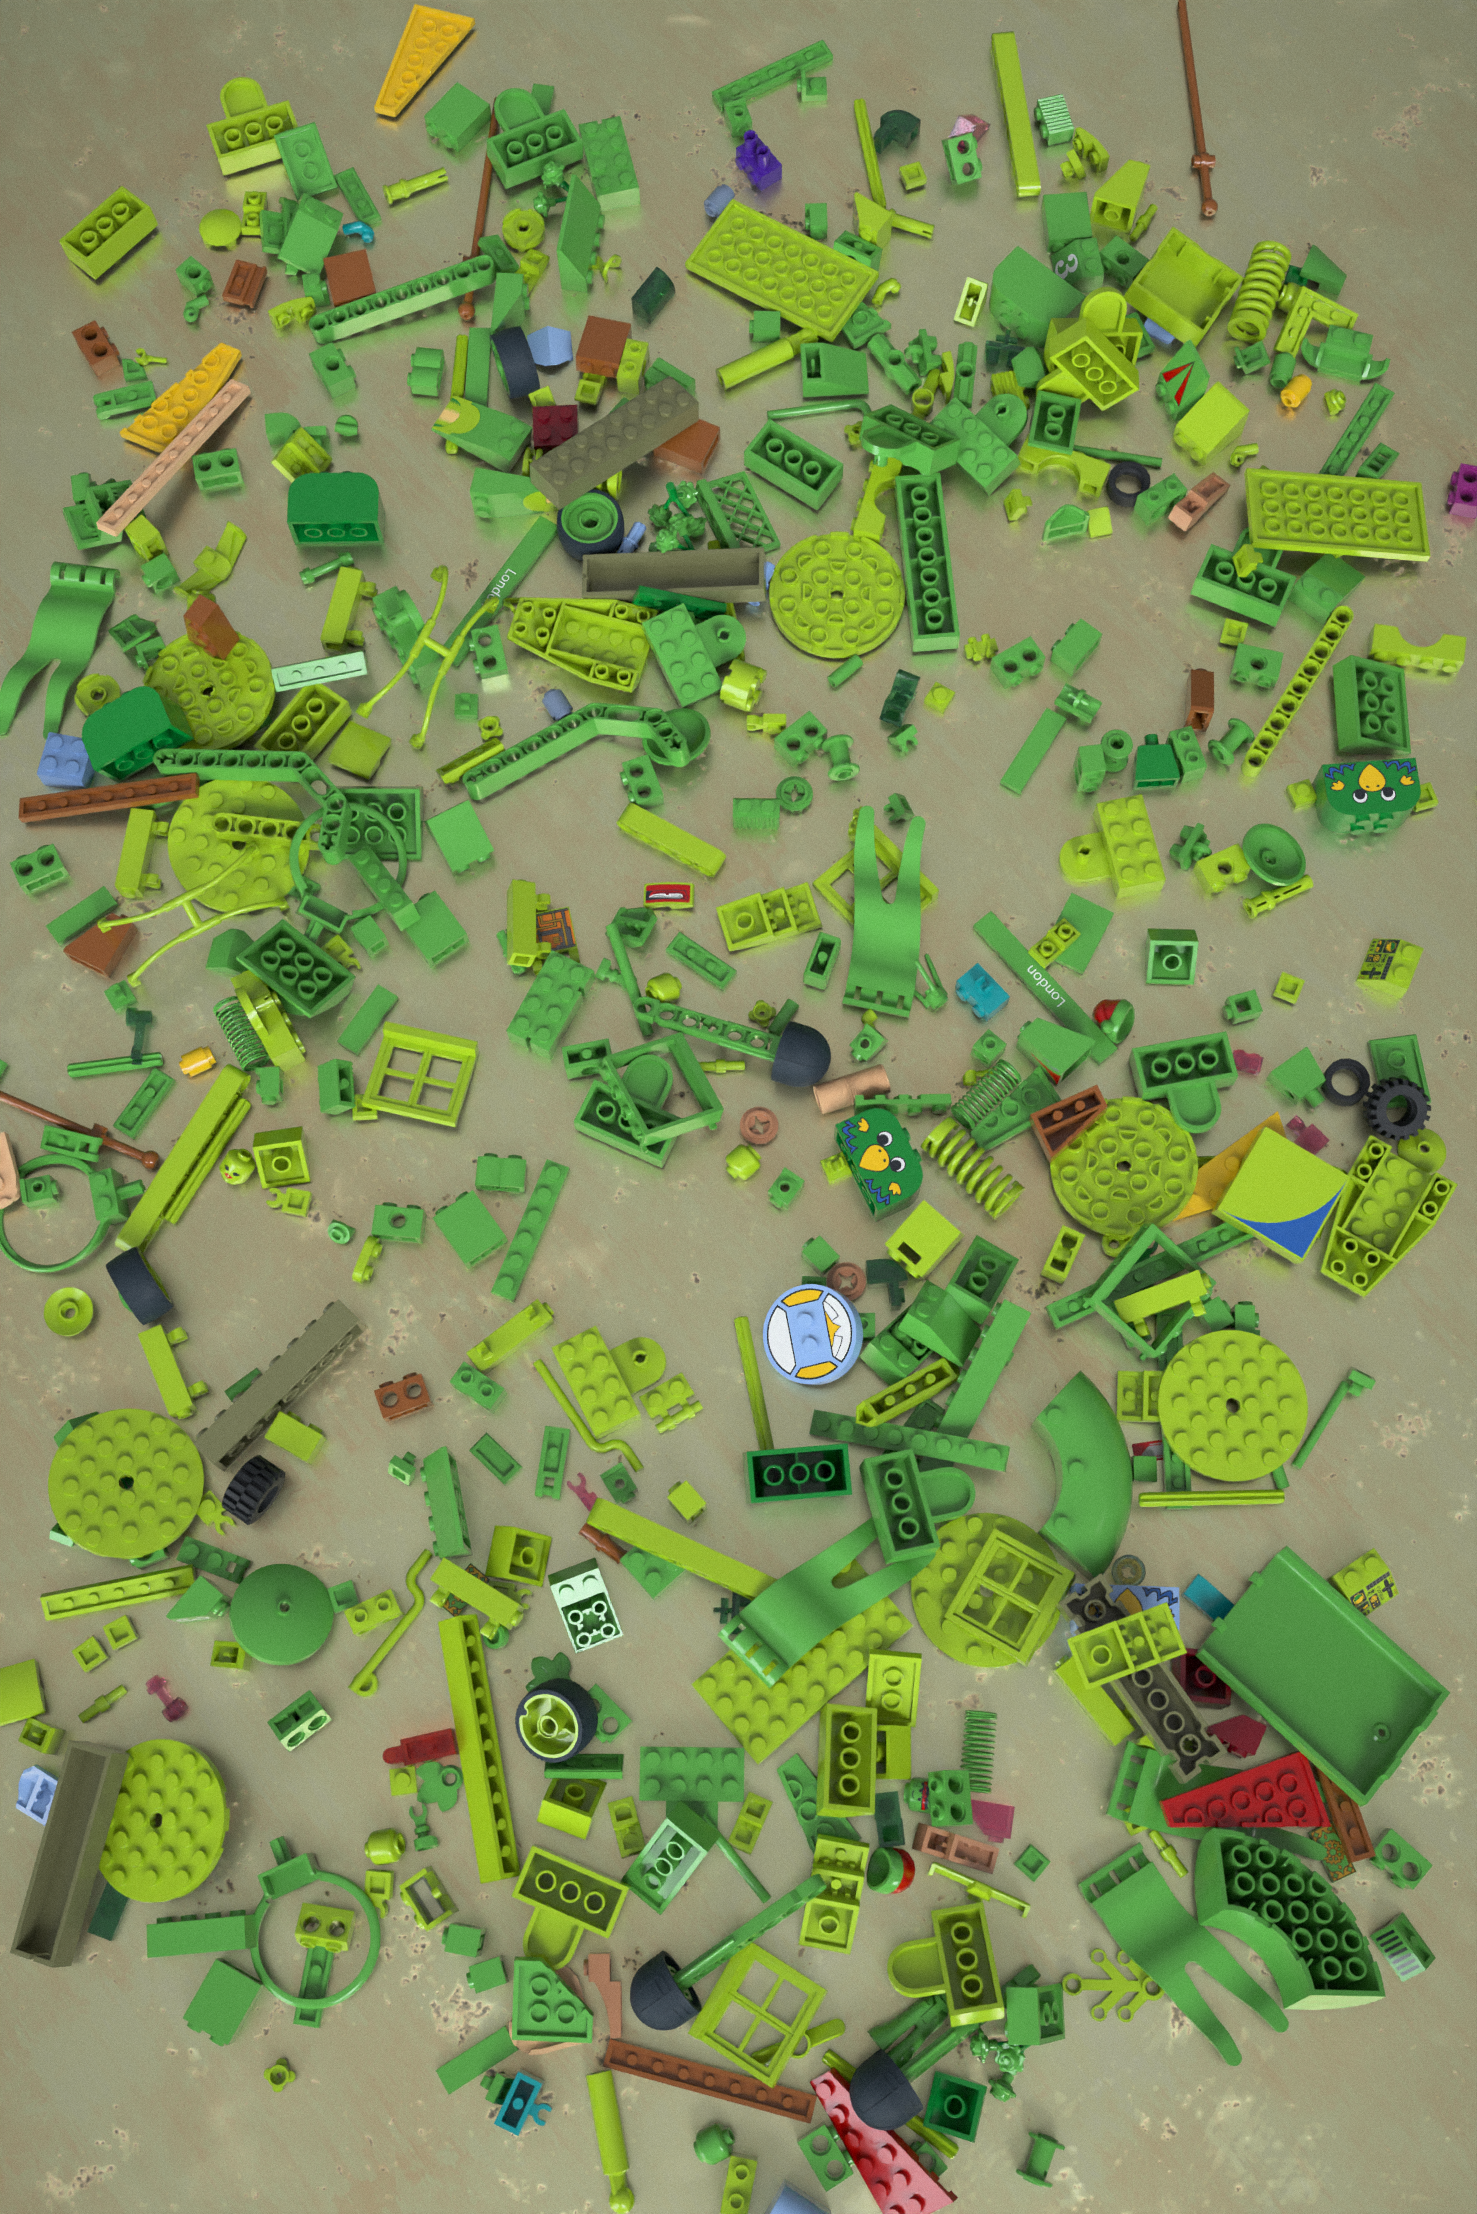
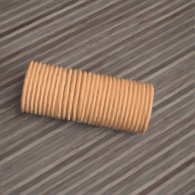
(866, 1082)

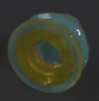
(1137, 1570)

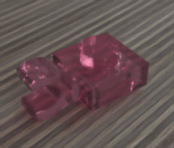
(1308, 1138)
(586, 1498)

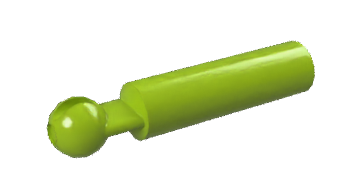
(764, 358)
(610, 2138)

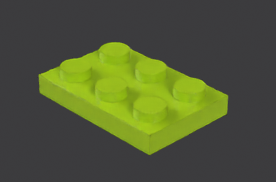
(894, 1686)

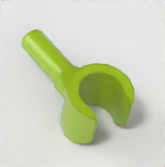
(144, 358)
(869, 1017)
(971, 1076)

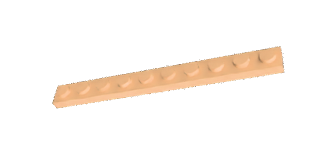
(173, 458)

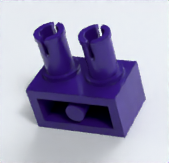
(758, 161)

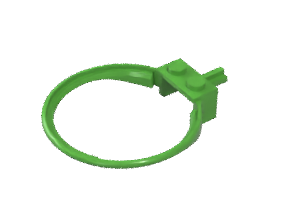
(316, 910)
(109, 1203)
(294, 1874)

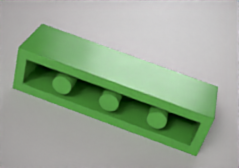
(384, 888)
(201, 1935)

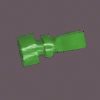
(613, 975)
(424, 1841)

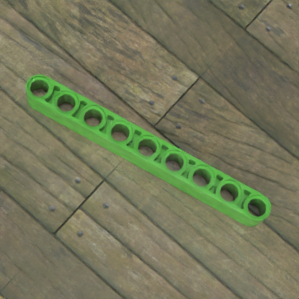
(403, 299)

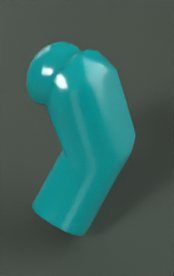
(361, 228)

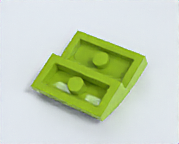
(301, 456)
(359, 750)
(1137, 1396)
(20, 1692)

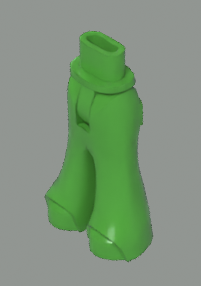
(925, 2014)

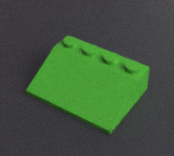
(579, 237)
(1371, 707)
(400, 805)
(297, 969)
(446, 1505)

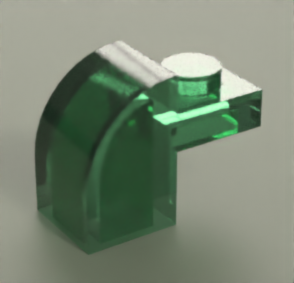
(896, 126)
(900, 698)
(889, 1274)
(888, 1820)

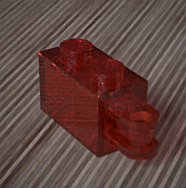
(423, 1748)

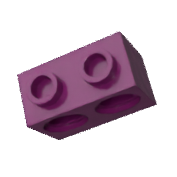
(1463, 490)

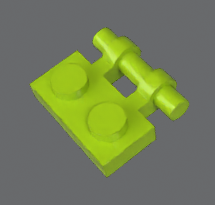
(667, 1396)

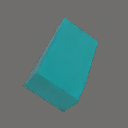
(1207, 1598)

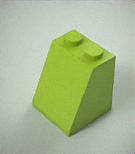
(1119, 198)
(1211, 424)

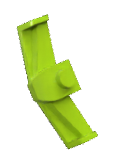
(214, 564)
(978, 1890)

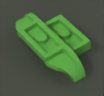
(274, 228)
(1345, 355)

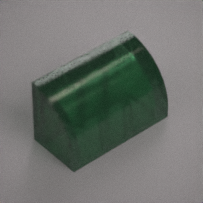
(652, 295)

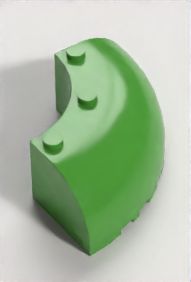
(1090, 1476)
(1287, 1920)

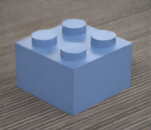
(65, 763)

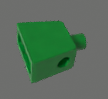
(1154, 765)

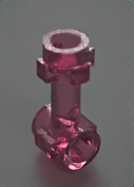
(174, 1708)

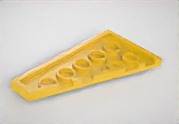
(422, 49)
(183, 400)
(1221, 1169)

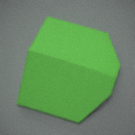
(1029, 367)
(1065, 522)
(132, 632)
(634, 925)
(226, 949)

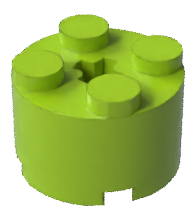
(743, 685)

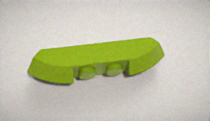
(907, 1393)

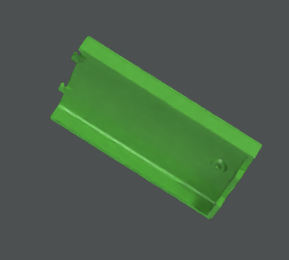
(1323, 1675)

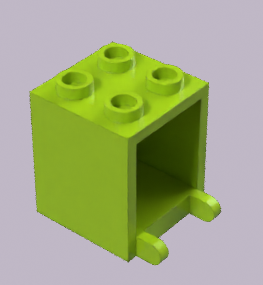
(928, 1236)

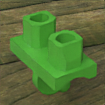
(920, 352)
(1078, 703)
(1194, 848)

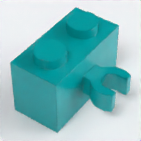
(981, 992)
(521, 2103)

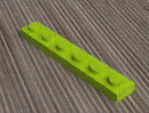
(117, 1592)

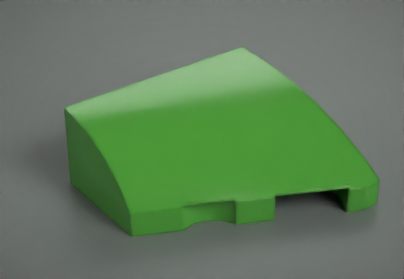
(1324, 271)

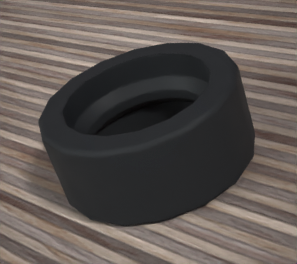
(1127, 468)
(1350, 1065)

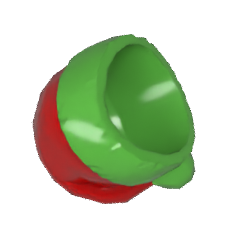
(1115, 1018)
(890, 1870)

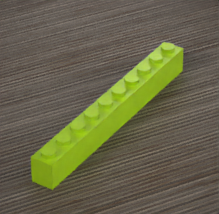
(479, 1748)

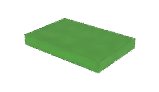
(305, 160)
(1091, 922)
(1399, 1059)

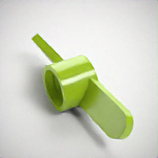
(925, 393)
(814, 2037)

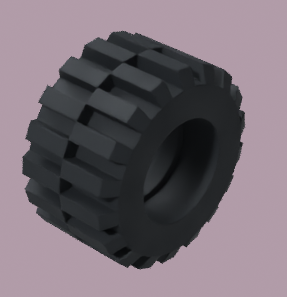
(1412, 1119)
(253, 1489)

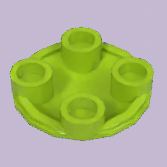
(220, 228)

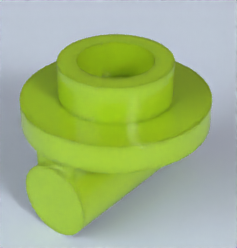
(1335, 401)

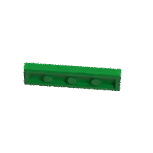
(667, 600)

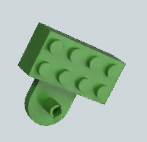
(529, 138)
(985, 438)
(908, 439)
(1257, 595)
(403, 624)
(692, 651)
(1187, 1075)
(648, 1084)
(910, 1502)
(692, 1775)

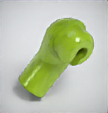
(883, 288)
(1240, 452)

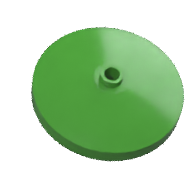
(279, 1635)

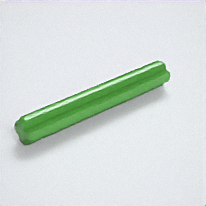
(113, 1065)

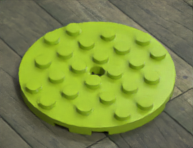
(829, 625)
(239, 697)
(201, 856)
(1153, 1188)
(1268, 1396)
(120, 1520)
(942, 1578)
(181, 1853)

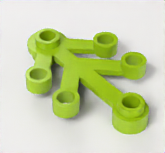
(1118, 1985)

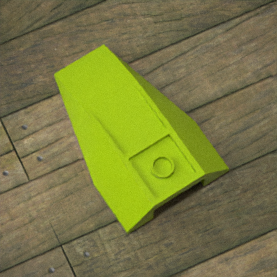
(586, 637)
(1381, 1216)

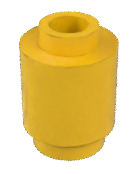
(1296, 390)
(197, 1061)

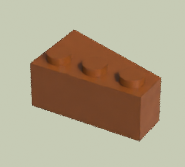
(210, 628)
(1067, 1120)

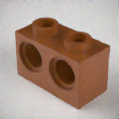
(96, 348)
(405, 1404)

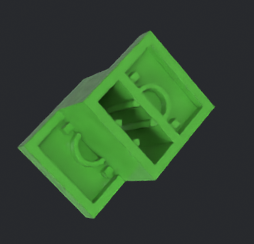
(83, 517)

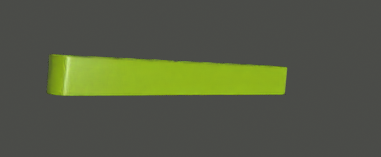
(1015, 114)
(1294, 700)
(183, 1158)
(678, 1549)

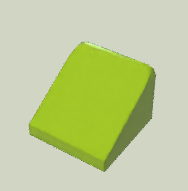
(1099, 522)

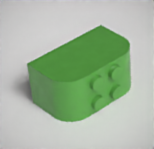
(1029, 295)

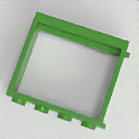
(693, 1074)
(1119, 1268)

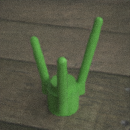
(936, 993)

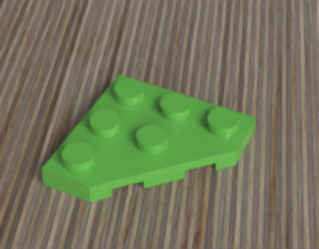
(547, 2006)

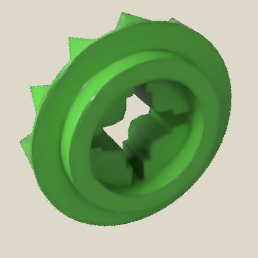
(802, 787)

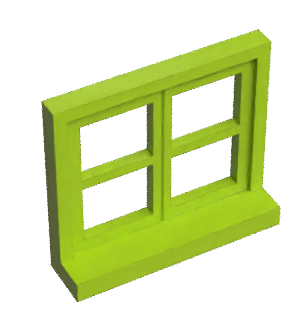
(890, 856)
(429, 1044)
(1042, 1614)
(727, 1991)

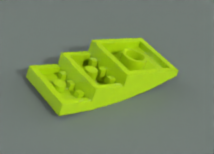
(769, 917)
(1126, 1646)
(833, 1914)

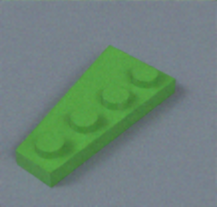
(802, 1792)

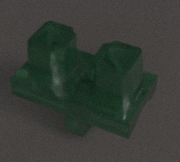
(994, 349)
(737, 1602)

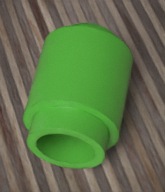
(1282, 369)

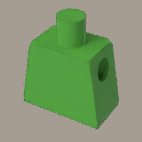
(1299, 1078)

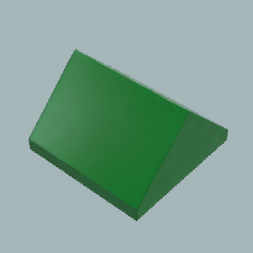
(955, 2106)

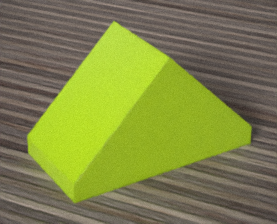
(971, 301)
(230, 1656)
(41, 1736)

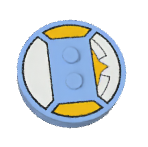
(812, 1334)

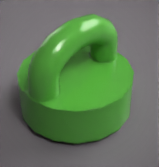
(499, 1640)

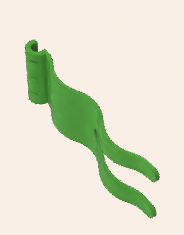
(62, 630)
(884, 933)
(807, 1607)
(1158, 1782)
(1165, 1937)

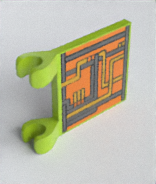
(556, 928)

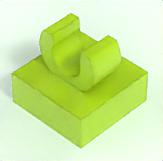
(1073, 166)
(1016, 504)
(1246, 560)
(835, 1168)

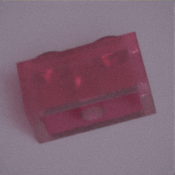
(1247, 1062)

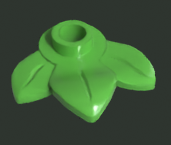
(547, 1669)
(436, 1786)

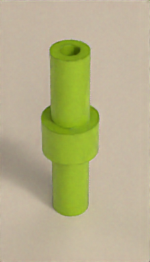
(1143, 222)
(721, 1065)
(102, 1703)
(1168, 1853)

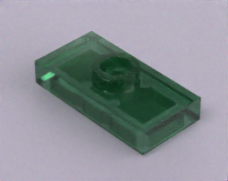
(108, 1913)

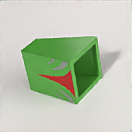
(1053, 1048)

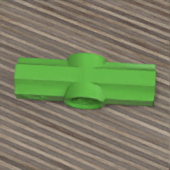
(887, 355)
(965, 366)

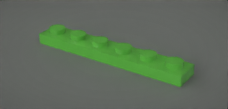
(530, 1230)

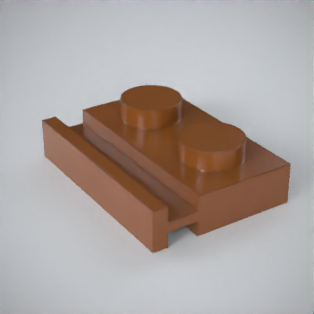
(244, 283)

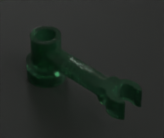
(138, 1019)

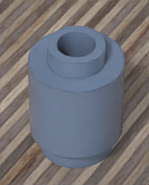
(718, 200)
(557, 704)

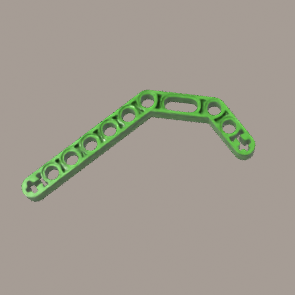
(571, 732)
(268, 766)

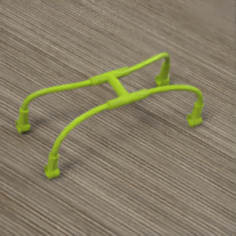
(440, 575)
(198, 926)

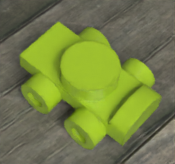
(980, 649)
(853, 824)

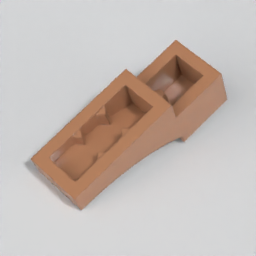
(1198, 501)
(955, 1848)
(598, 1970)

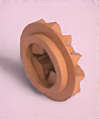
(763, 1116)
(846, 1270)

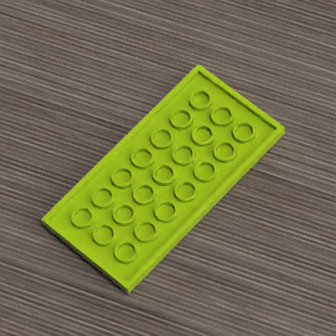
(782, 270)
(1336, 514)
(768, 1717)

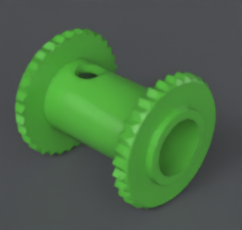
(1238, 733)
(1116, 747)
(838, 748)
(1040, 2159)

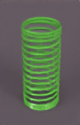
(251, 1057)
(969, 1122)
(970, 1716)

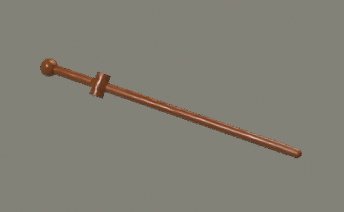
(1203, 160)
(466, 309)
(149, 1159)

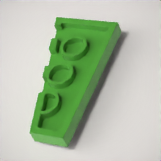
(864, 325)
(905, 1104)
(1014, 1111)

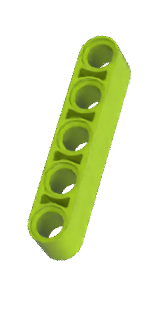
(259, 825)
(671, 840)

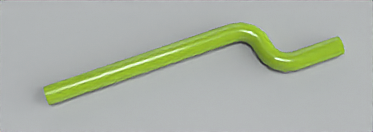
(580, 1425)
(401, 1626)

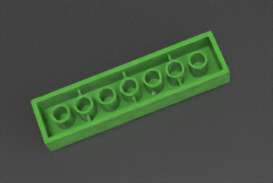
(926, 562)

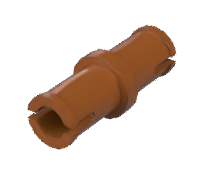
(602, 1542)

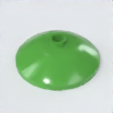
(693, 728)
(1273, 854)

